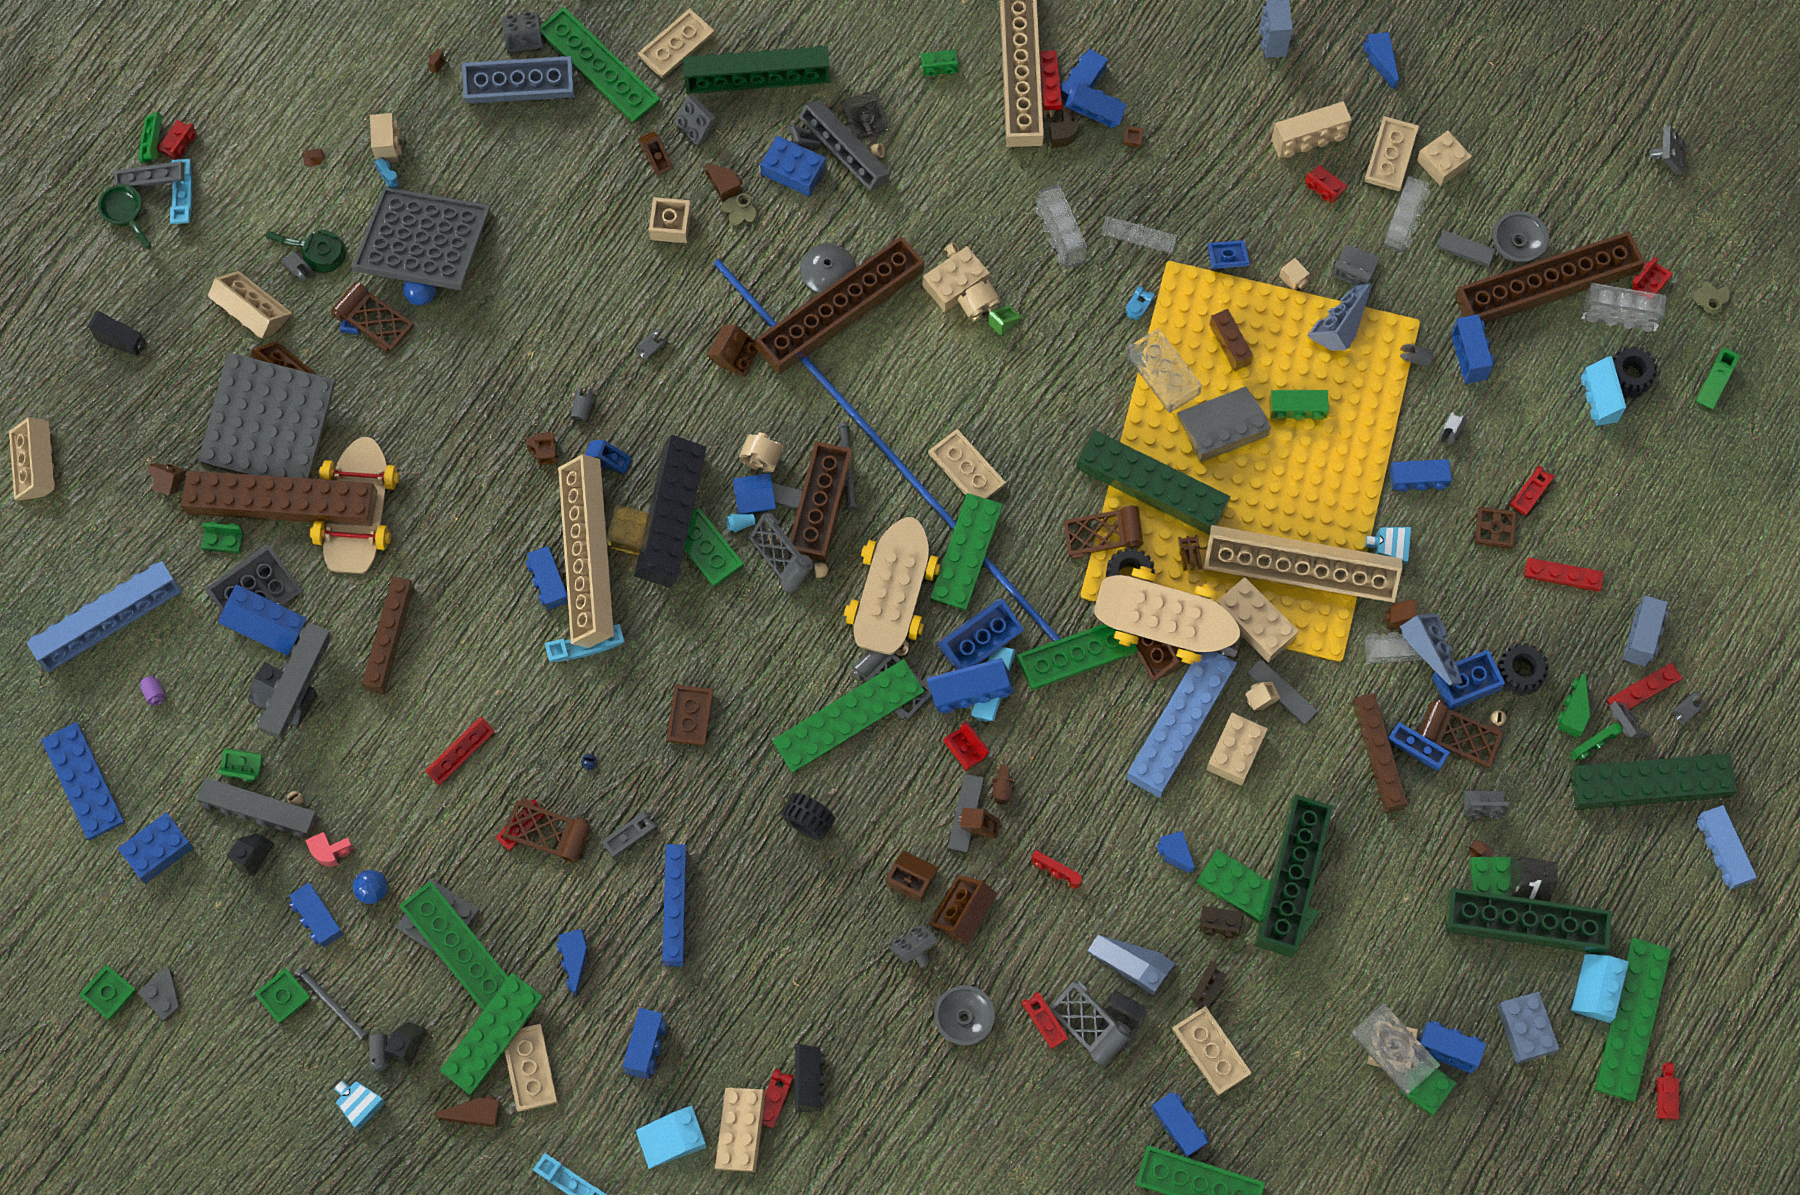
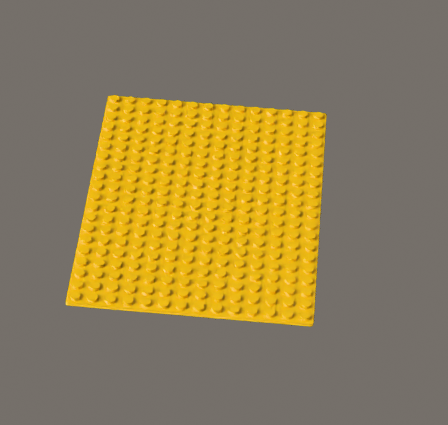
(1303, 479)

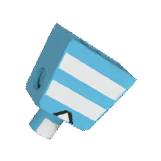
(1391, 542)
(358, 1103)

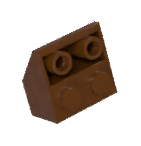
(733, 349)
(911, 876)

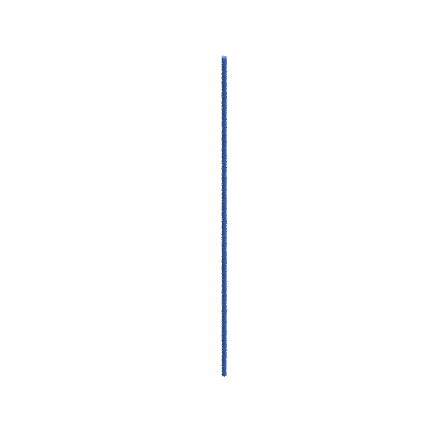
(889, 453)

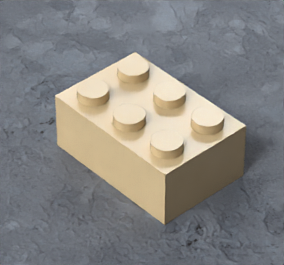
(954, 277)
(1236, 749)

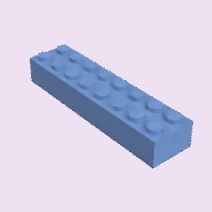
(103, 616)
(1180, 722)

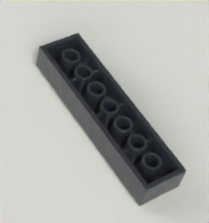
(670, 511)

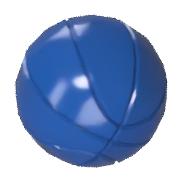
(419, 293)
(370, 886)

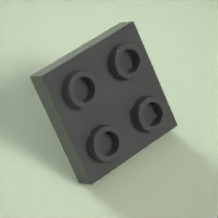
(694, 120)
(1672, 150)
(914, 945)

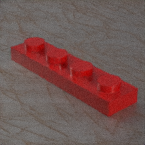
(1050, 80)
(1563, 574)
(1647, 687)
(459, 751)

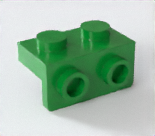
(241, 764)

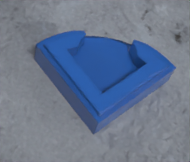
(346, 327)

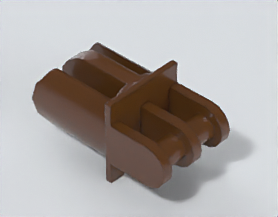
(1190, 551)
(1002, 786)

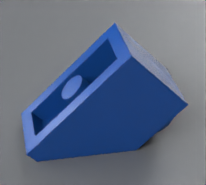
(610, 456)
(1176, 851)

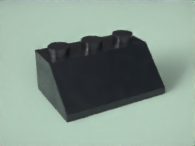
(263, 688)
(808, 1078)

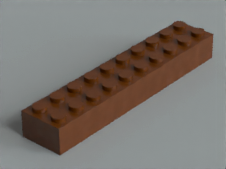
(1550, 278)
(839, 305)
(279, 498)

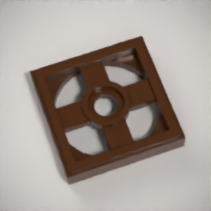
(1494, 542)

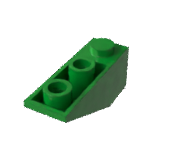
(1717, 378)
(1577, 710)

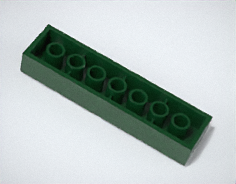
(756, 70)
(1152, 482)
(1653, 781)
(1293, 876)
(1528, 921)

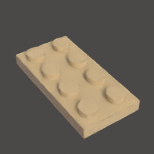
(675, 42)
(1391, 153)
(966, 466)
(1211, 1051)
(530, 1070)
(740, 1129)

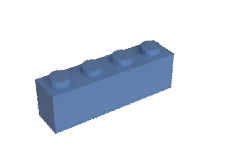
(1726, 847)

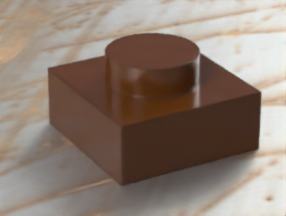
(436, 60)
(1133, 136)

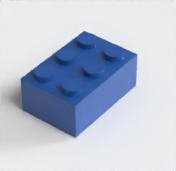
(793, 166)
(1472, 348)
(1479, 679)
(155, 848)
(645, 1043)
(1452, 1046)

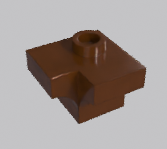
(544, 447)
(166, 477)

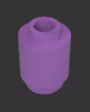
(152, 690)

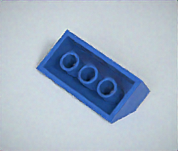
(261, 620)
(981, 635)
(970, 685)

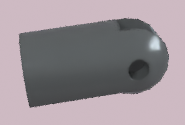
(297, 265)
(648, 346)
(1417, 354)
(582, 405)
(1452, 428)
(1687, 709)
(378, 1056)

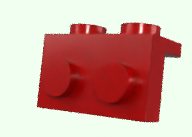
(1652, 278)
(966, 746)

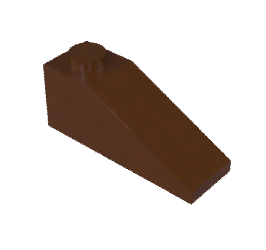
(475, 1112)

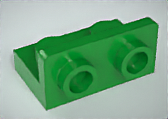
(939, 62)
(222, 537)

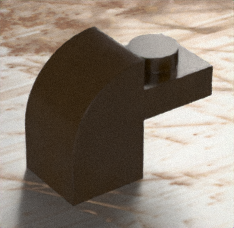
(1064, 132)

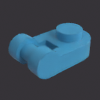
(389, 177)
(1135, 308)

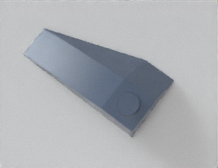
(1342, 323)
(1427, 637)
(1137, 964)

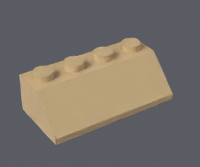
(249, 304)
(31, 459)

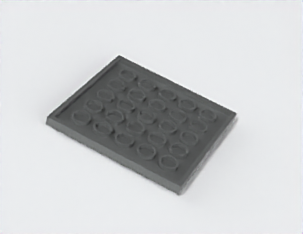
(421, 238)
(266, 419)

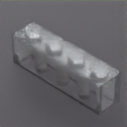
(1405, 215)
(1139, 235)
(1388, 649)

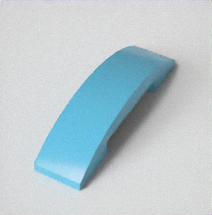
(182, 196)
(563, 650)
(564, 1178)

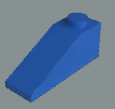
(1381, 56)

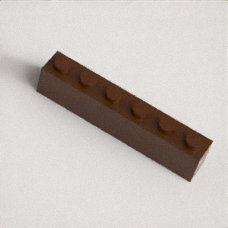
(388, 635)
(1379, 753)

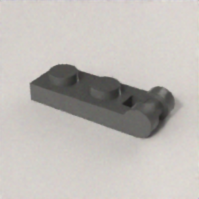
(629, 834)

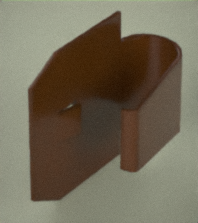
(313, 157)
(1480, 849)

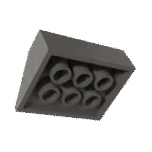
(1224, 423)
(259, 573)

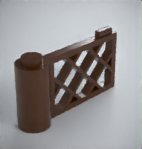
(351, 305)
(1127, 523)
(1437, 721)
(572, 837)

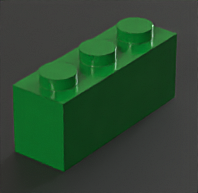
(1299, 404)

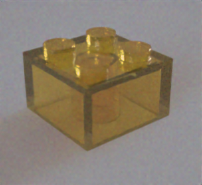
(626, 529)

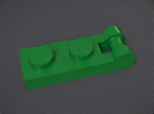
(150, 138)
(1596, 741)

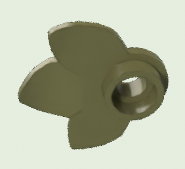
(737, 211)
(1711, 296)

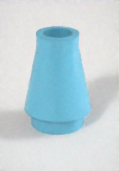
(739, 521)

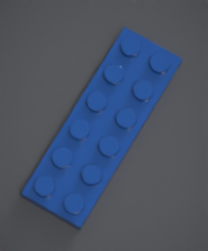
(82, 781)

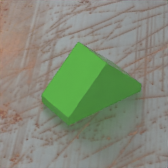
(1003, 319)

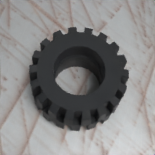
(1643, 363)
(1128, 558)
(1532, 658)
(808, 816)

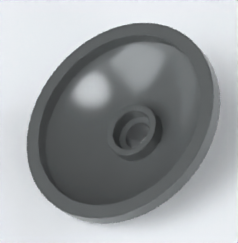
(1523, 228)
(820, 276)
(969, 1002)

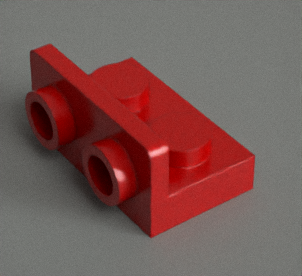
(177, 139)
(1325, 184)

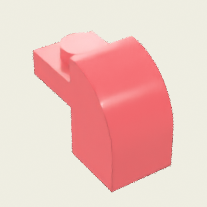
(326, 853)

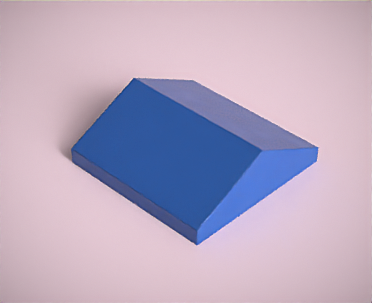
(1228, 254)
(754, 494)

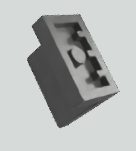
(522, 32)
(1355, 266)
(1484, 804)

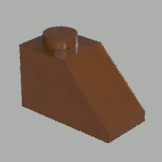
(655, 152)
(724, 181)
(1400, 613)
(979, 822)

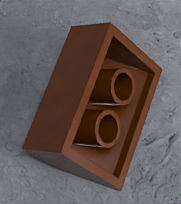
(278, 355)
(1158, 657)
(963, 908)

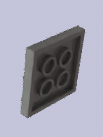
(464, 909)

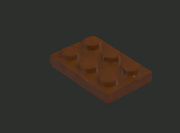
(689, 715)

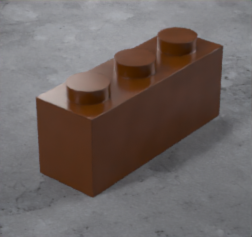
(1231, 339)

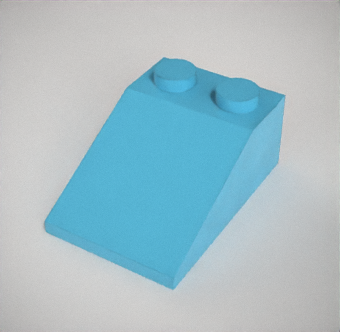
(671, 1137)

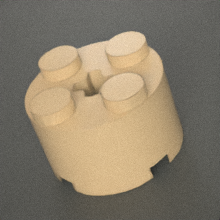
(979, 300)
(761, 452)

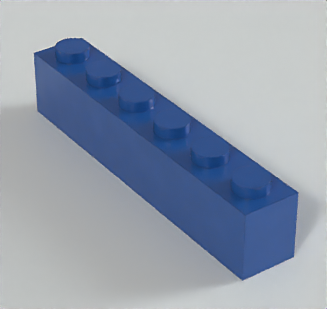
(674, 905)

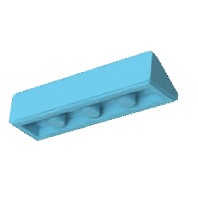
(988, 710)

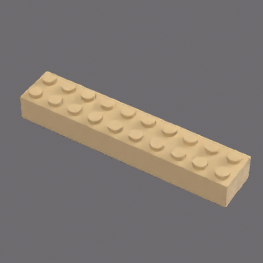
(1021, 73)
(585, 551)
(1303, 563)

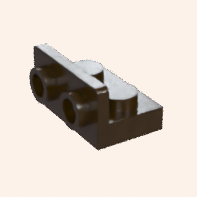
(1220, 922)
(1208, 985)

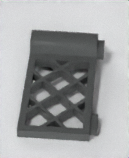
(796, 568)
(871, 665)
(1112, 1037)

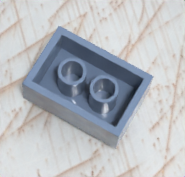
(1276, 28)
(1646, 631)
(1527, 1028)

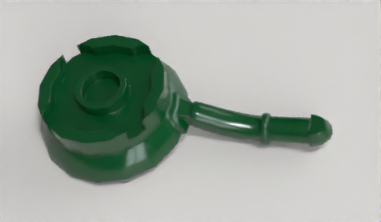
(121, 206)
(321, 250)

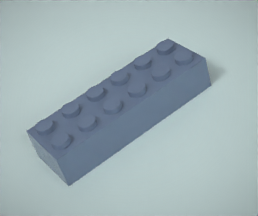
(518, 79)

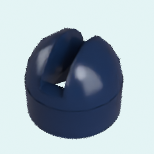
(588, 765)

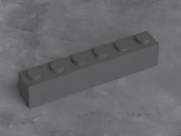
(844, 145)
(294, 681)
(257, 807)

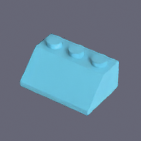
(1603, 392)
(1599, 987)

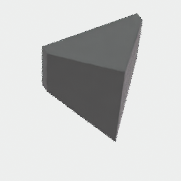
(804, 137)

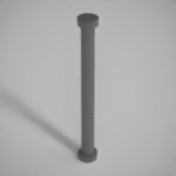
(852, 505)
(302, 973)

